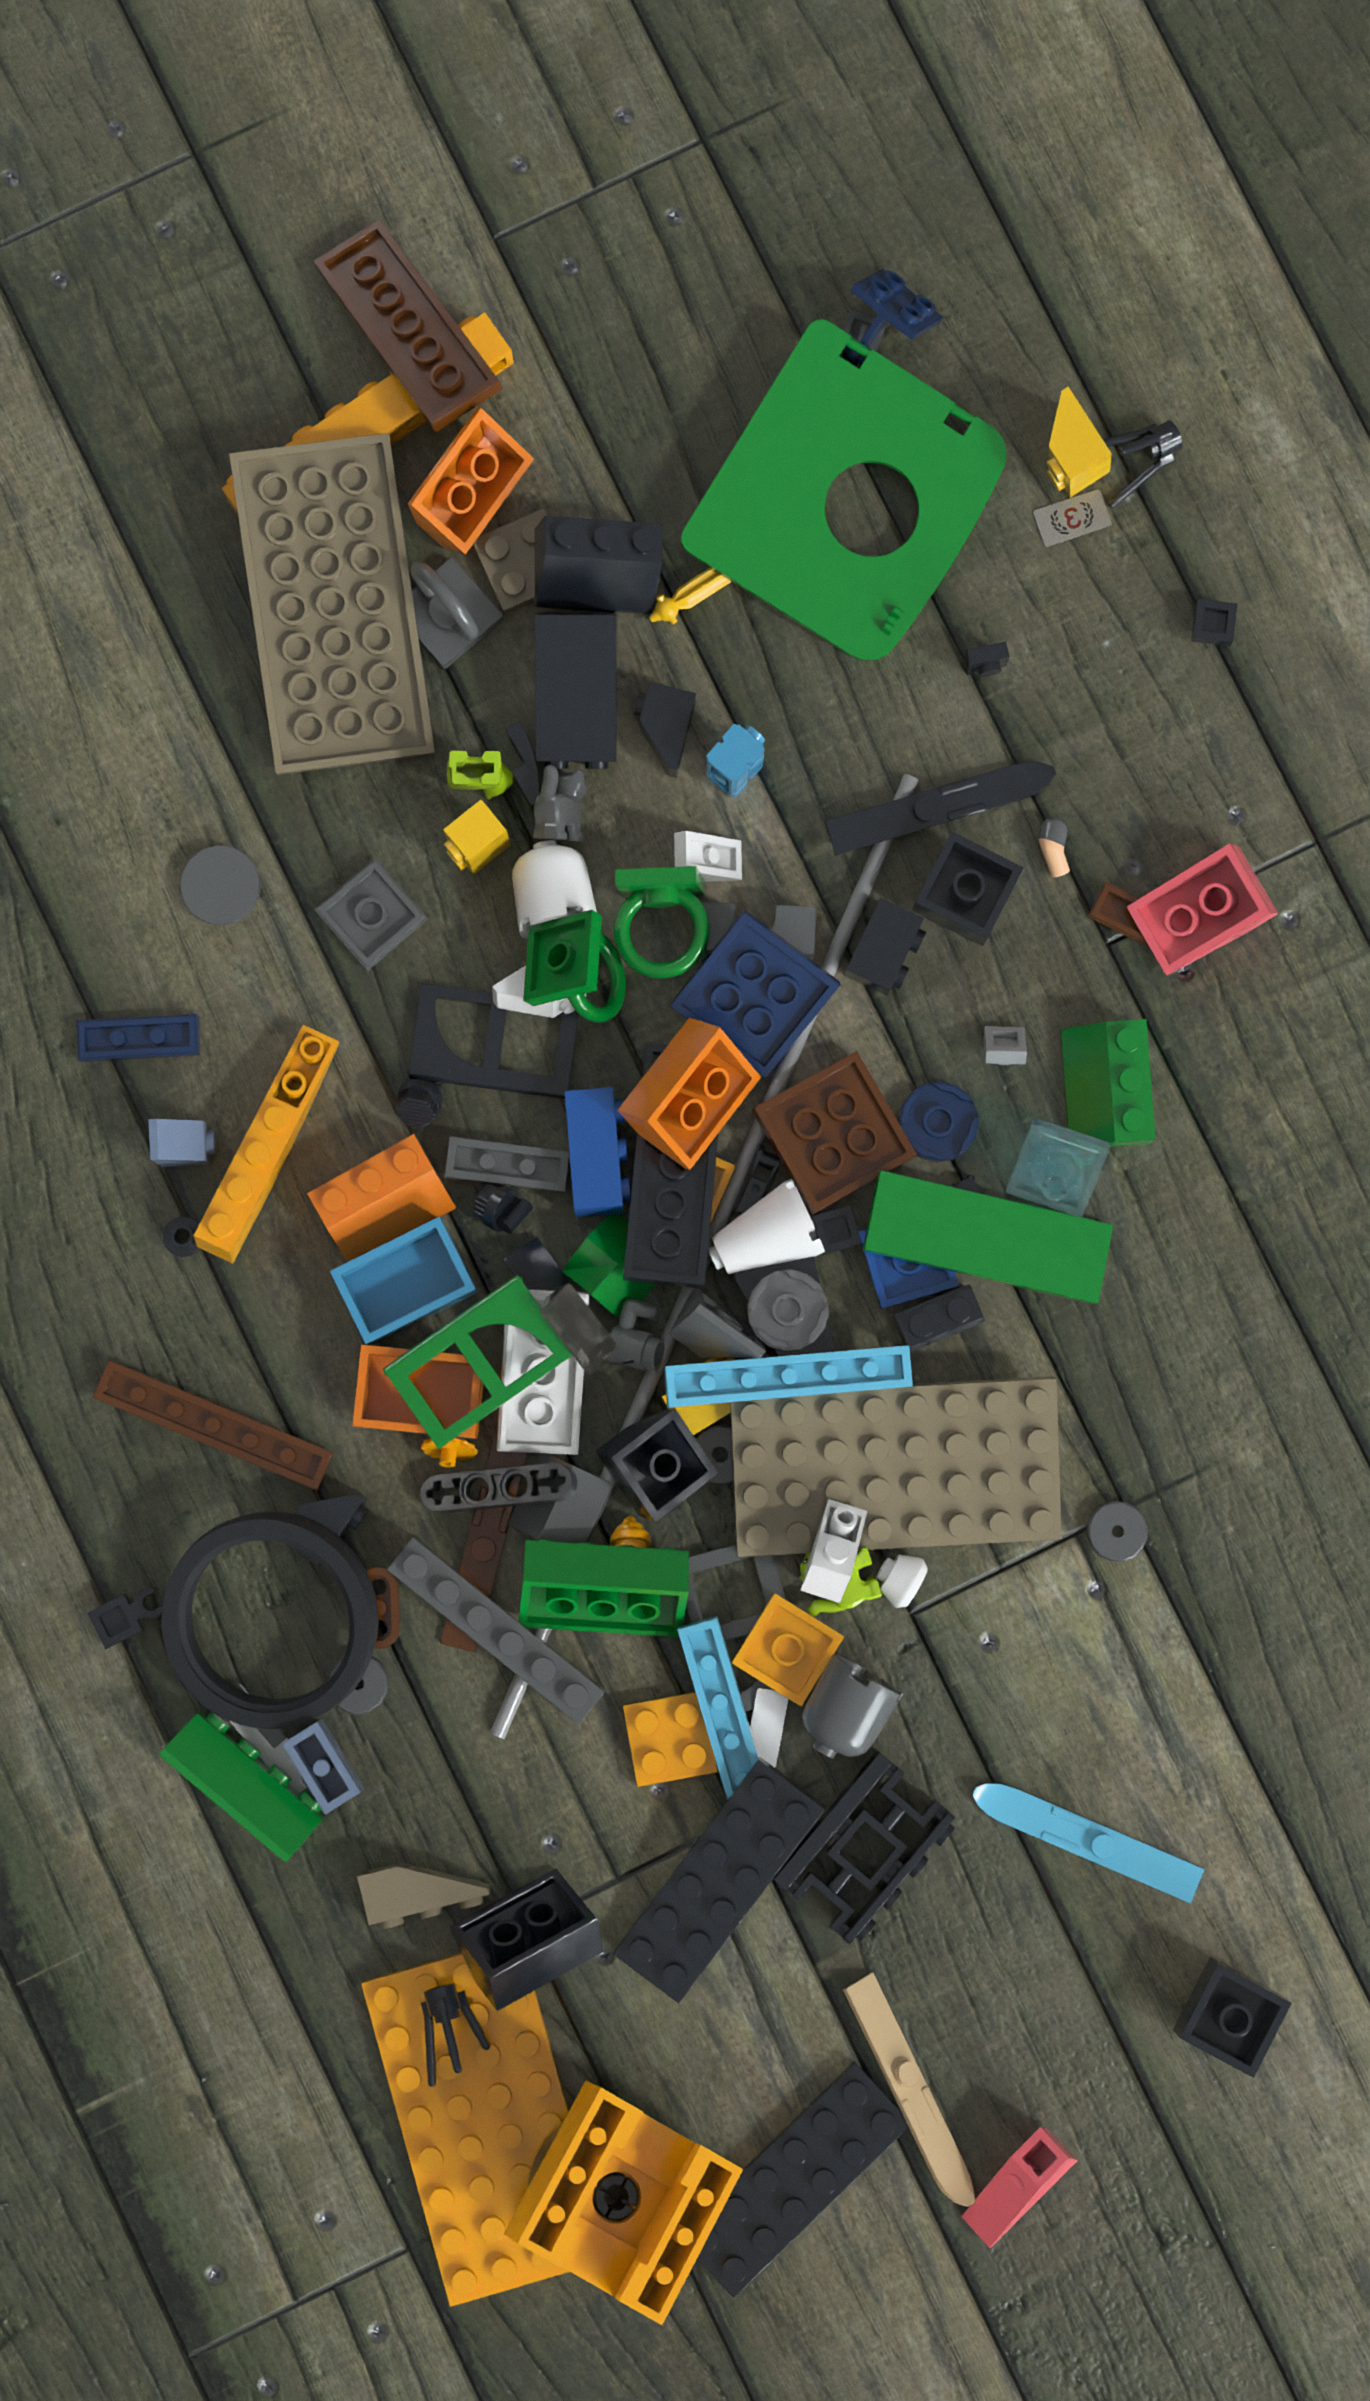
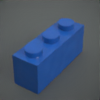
(596, 1152)

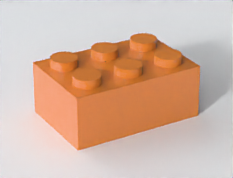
(444, 1383)

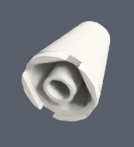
(767, 1233)

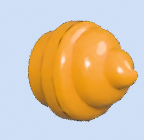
(630, 1533)

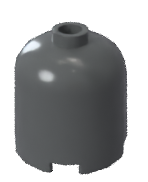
(847, 1709)

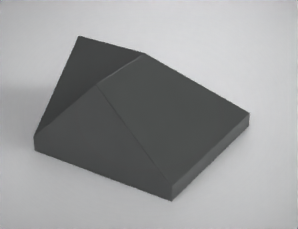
(714, 1330)

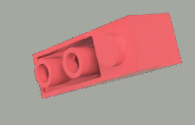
(1018, 2185)

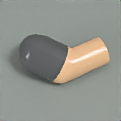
(1052, 843)

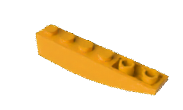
(265, 1146)

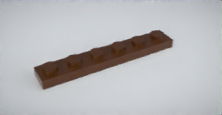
(213, 1425)

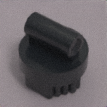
(418, 1102)
(501, 1208)

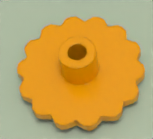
(453, 1452)

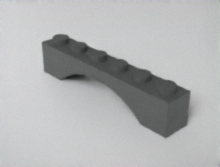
(496, 1630)

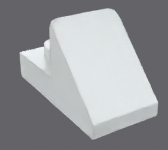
(713, 855)

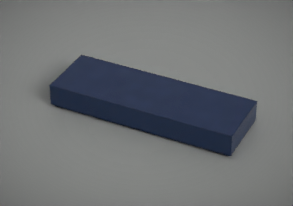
(138, 1037)

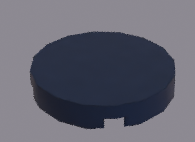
(939, 1121)

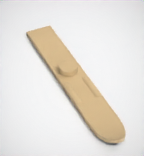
(910, 2089)

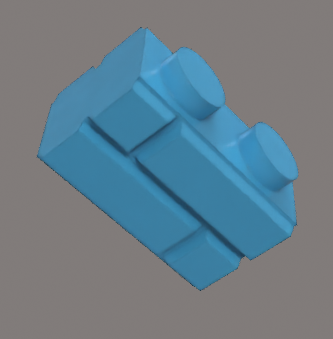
(735, 759)

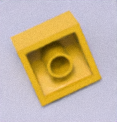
(1075, 448)

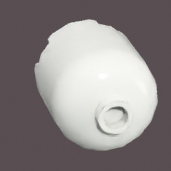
(550, 885)

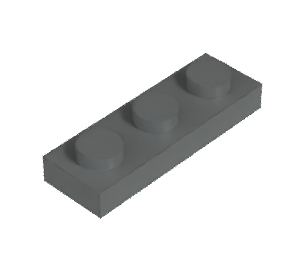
(507, 1164)

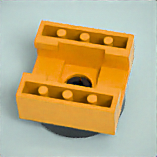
(655, 2228)

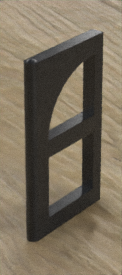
(437, 1063)

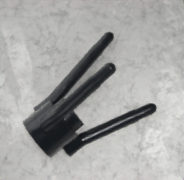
(1157, 442)
(444, 2005)

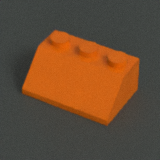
(469, 483)
(690, 1092)
(381, 1198)

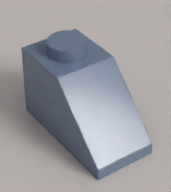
(181, 1142)

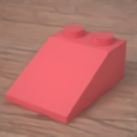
(1202, 909)

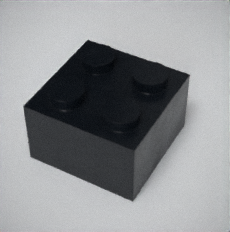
(967, 888)
(1232, 2017)

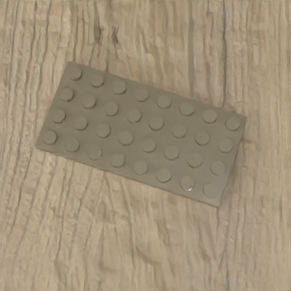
(332, 603)
(920, 1459)

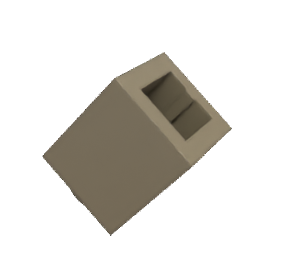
(410, 1889)

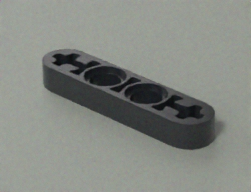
(498, 1483)

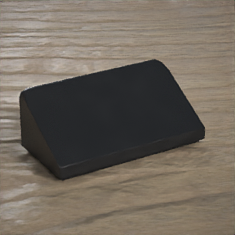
(536, 1267)

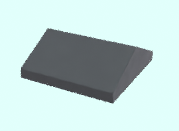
(566, 1520)

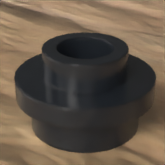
(169, 1236)

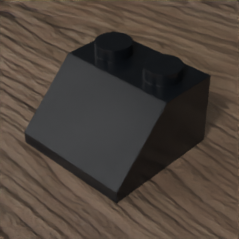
(657, 1463)

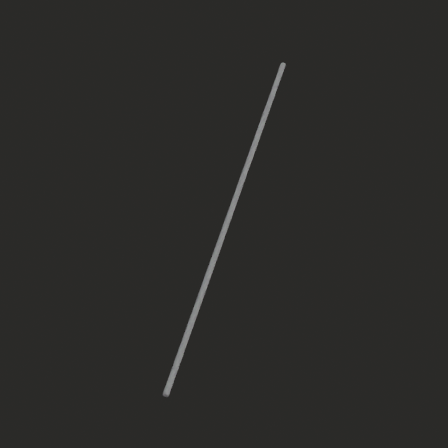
(723, 1212)

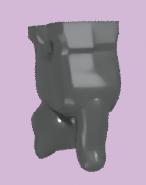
(558, 806)

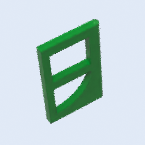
(506, 1305)

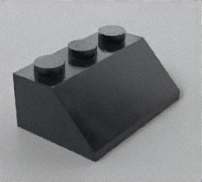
(597, 564)
(527, 1939)

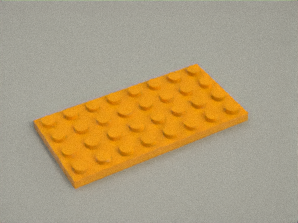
(474, 2129)

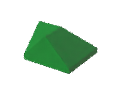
(600, 1266)

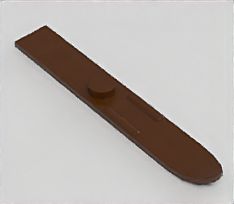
(485, 1542)

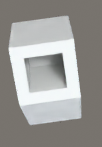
(834, 1551)

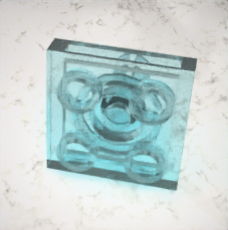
(1057, 1167)

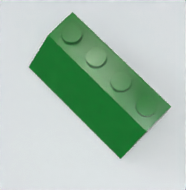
(603, 1588)
(243, 1784)

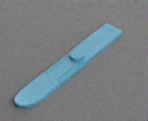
(1089, 1840)

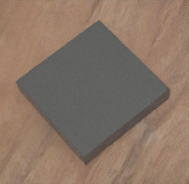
(371, 914)

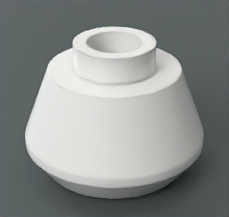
(901, 1578)

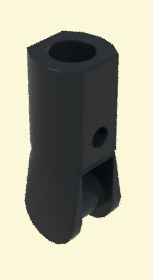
(755, 1187)

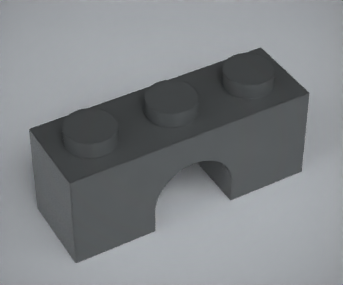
(792, 923)

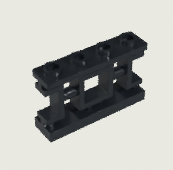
(838, 1825)

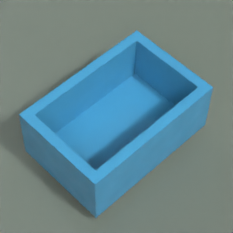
(404, 1281)

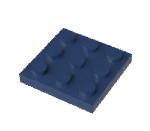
(756, 991)

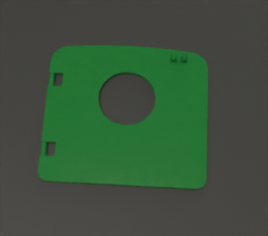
(767, 503)

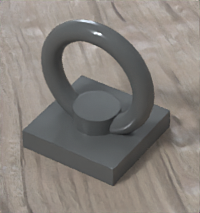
(450, 611)

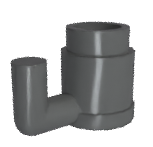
(635, 1347)

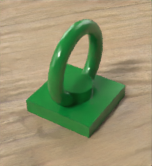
(661, 889)
(565, 964)

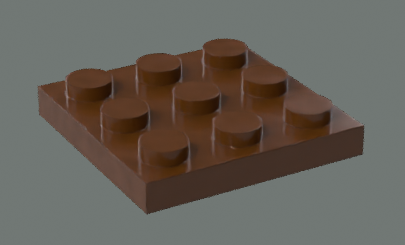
(834, 1132)

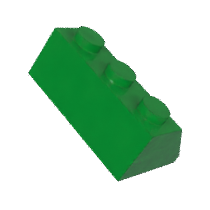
(1109, 1082)

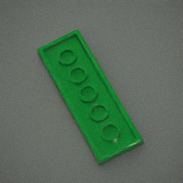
(987, 1237)

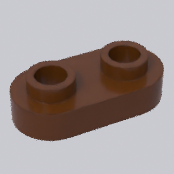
(388, 1606)

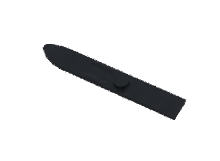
(937, 806)

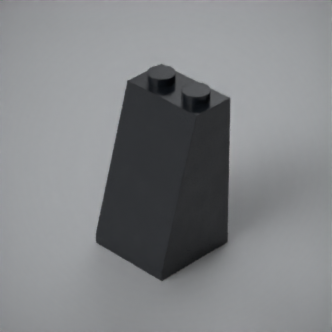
(576, 688)

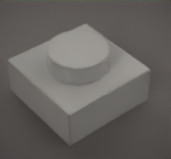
(1005, 1045)

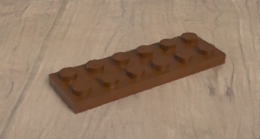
(408, 325)

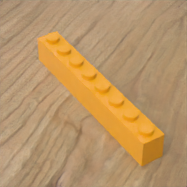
(386, 405)

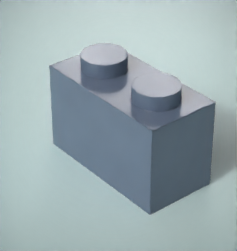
(323, 1766)

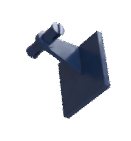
(895, 303)

